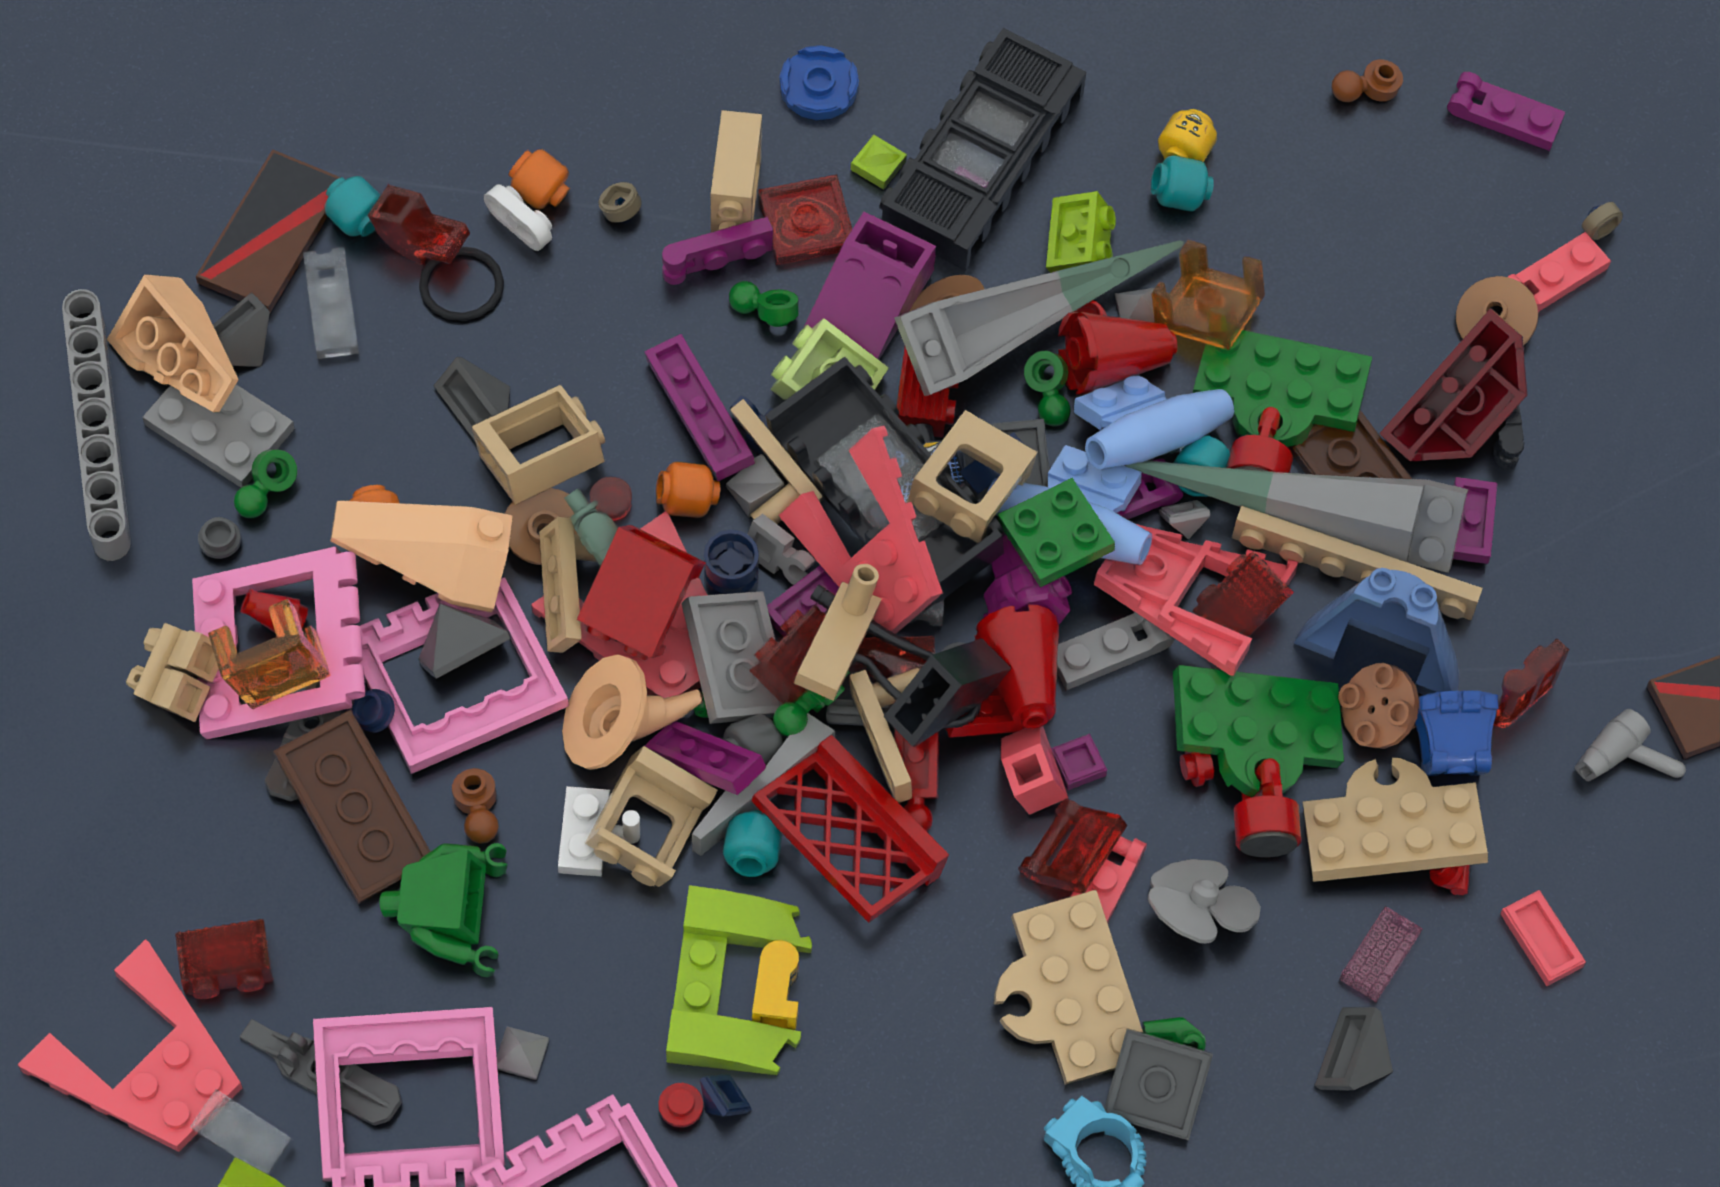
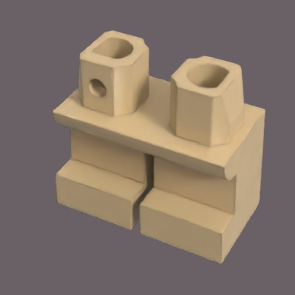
(165, 675)

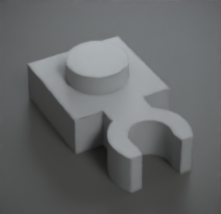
(777, 550)

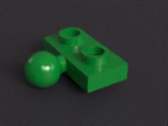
(792, 716)

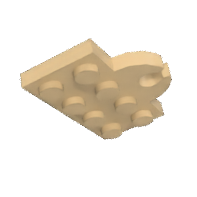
(1394, 825)
(1071, 986)

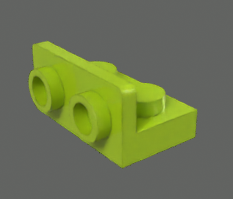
(1079, 231)

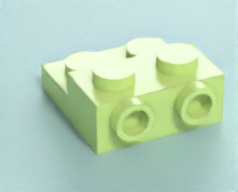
(818, 351)

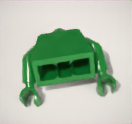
(444, 901)

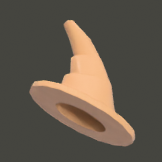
(613, 710)

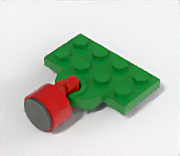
(1281, 393)
(1262, 739)

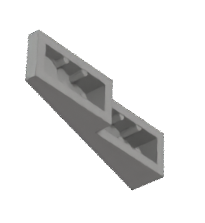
(793, 751)

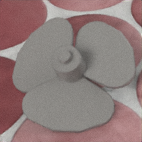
(1189, 895)

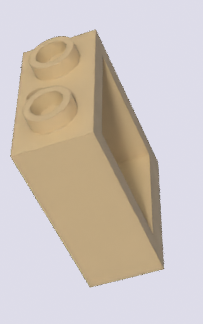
(736, 169)
(528, 420)

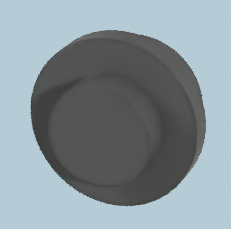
(219, 538)

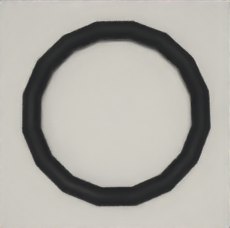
(470, 314)

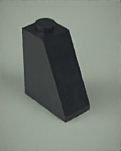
(946, 690)

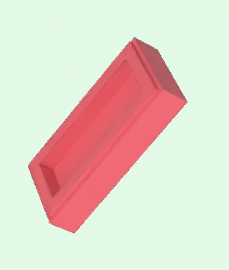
(1543, 938)

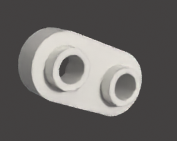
(511, 211)

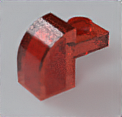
(411, 228)

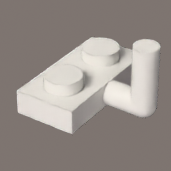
(579, 817)

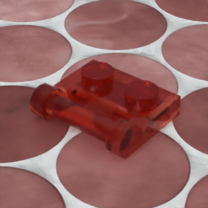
(1528, 685)
(1082, 852)

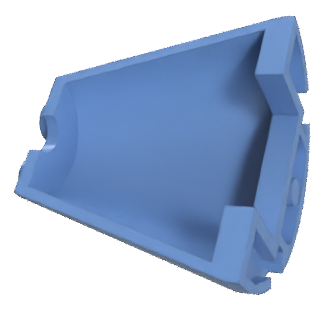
(1396, 609)

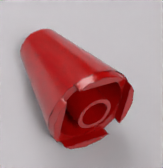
(1111, 348)
(1030, 648)

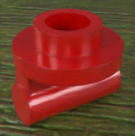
(1452, 878)

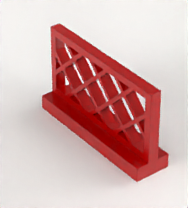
(880, 815)

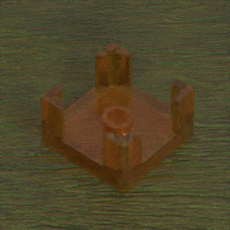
(1208, 302)
(275, 665)

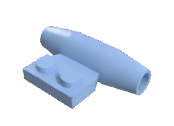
(1143, 424)
(1107, 493)

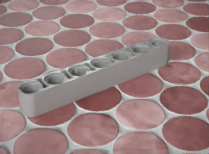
(98, 440)

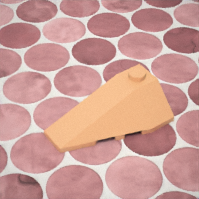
(174, 341)
(439, 546)

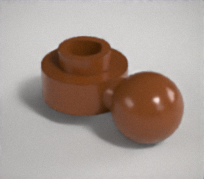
(1349, 85)
(480, 824)

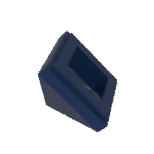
(723, 1096)

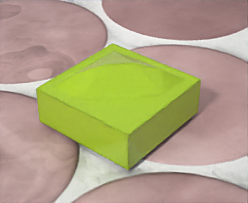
(878, 162)

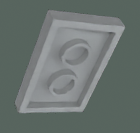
(222, 439)
(723, 638)

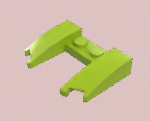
(696, 1030)

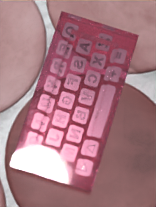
(1381, 954)

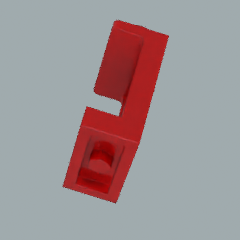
(638, 591)

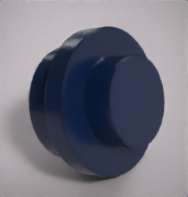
(374, 710)

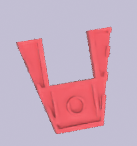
(904, 565)
(1161, 584)
(675, 669)
(168, 1084)

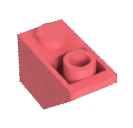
(1032, 769)

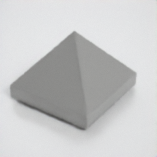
(1135, 305)
(1186, 516)
(521, 1053)

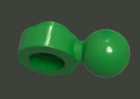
(773, 306)
(1053, 406)
(251, 500)

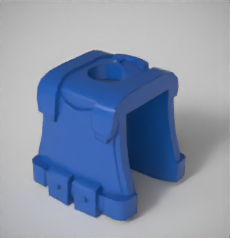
(1456, 732)

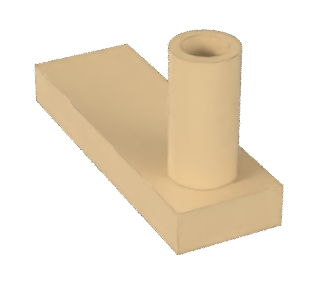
(797, 481)
(560, 584)
(840, 634)
(869, 700)

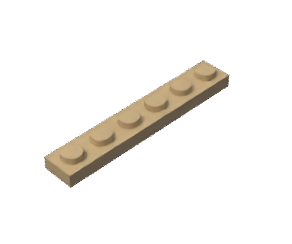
(1346, 559)

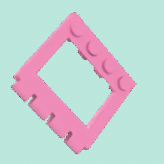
(335, 613)
(463, 726)
(406, 1039)
(576, 1144)

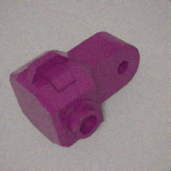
(1018, 588)

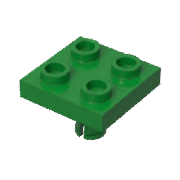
(1056, 532)

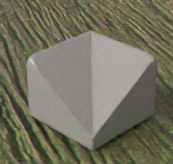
(755, 485)

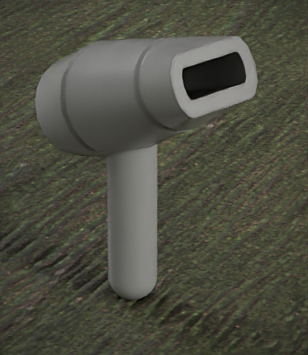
(1624, 739)

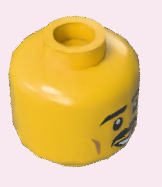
(1188, 135)

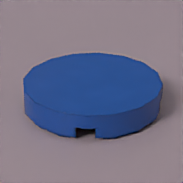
(819, 83)

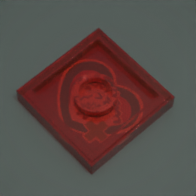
(806, 218)

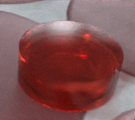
(613, 497)

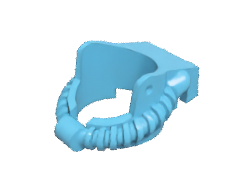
(1080, 1121)

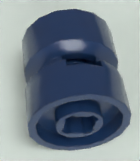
(731, 563)

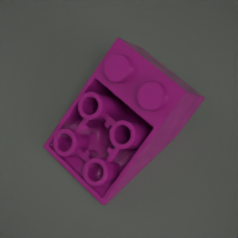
(874, 282)

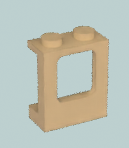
(988, 447)
(668, 791)

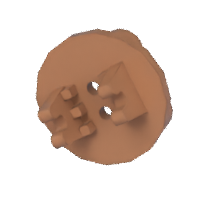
(1371, 689)

